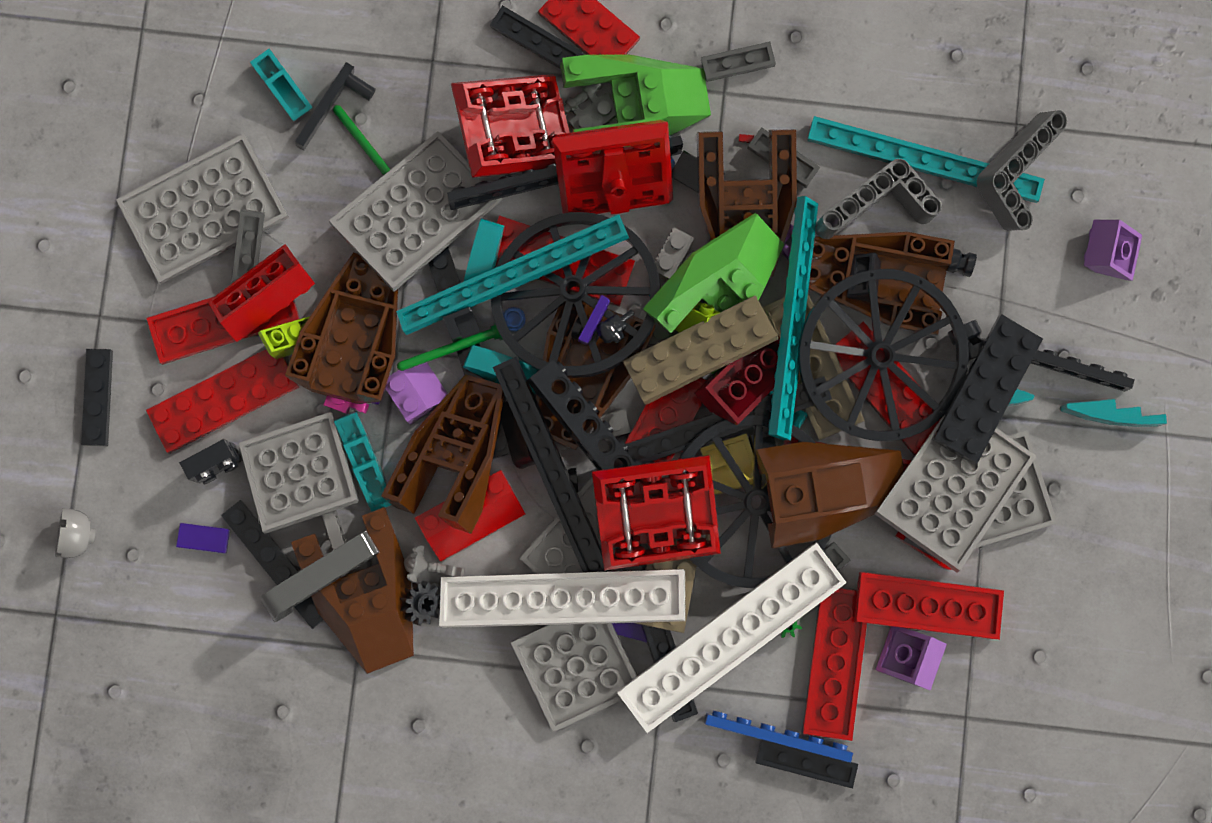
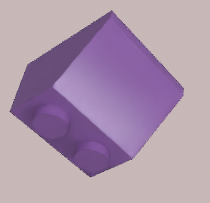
(1112, 249)
(415, 391)
(911, 657)

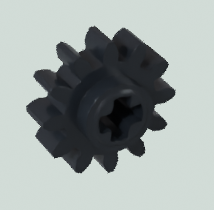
(421, 603)

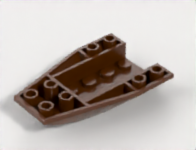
(901, 251)
(349, 338)
(598, 389)
(824, 487)

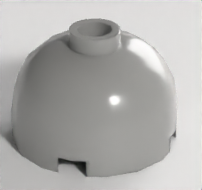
(73, 534)

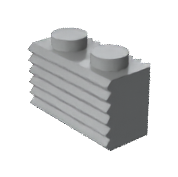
(672, 253)

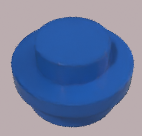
(514, 318)

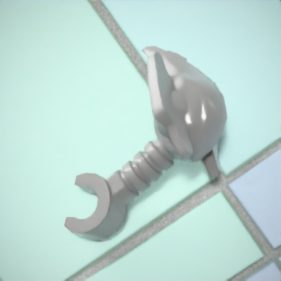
(416, 563)

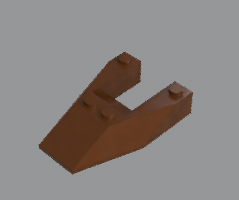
(733, 201)
(457, 438)
(367, 603)

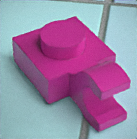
(344, 406)

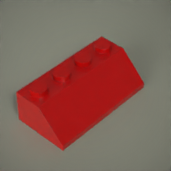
(261, 293)
(499, 510)

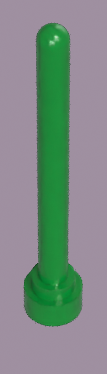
(361, 139)
(450, 348)

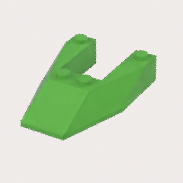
(643, 88)
(719, 273)

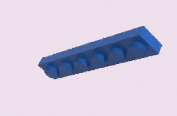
(788, 738)

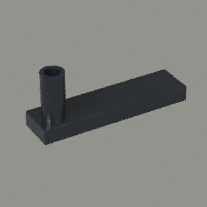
(344, 78)

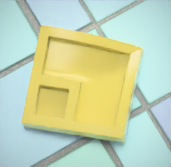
(741, 451)

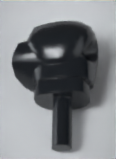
(612, 328)

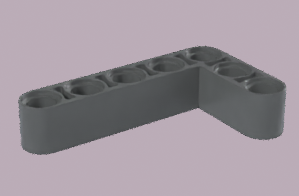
(998, 177)
(890, 182)
(283, 597)

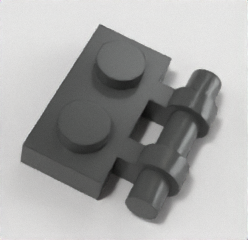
(597, 114)

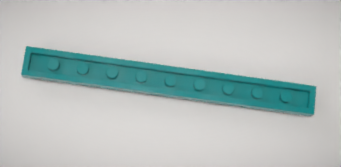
(917, 156)
(513, 274)
(793, 318)

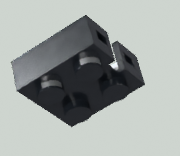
(211, 461)

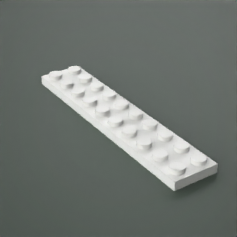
(563, 598)
(731, 637)

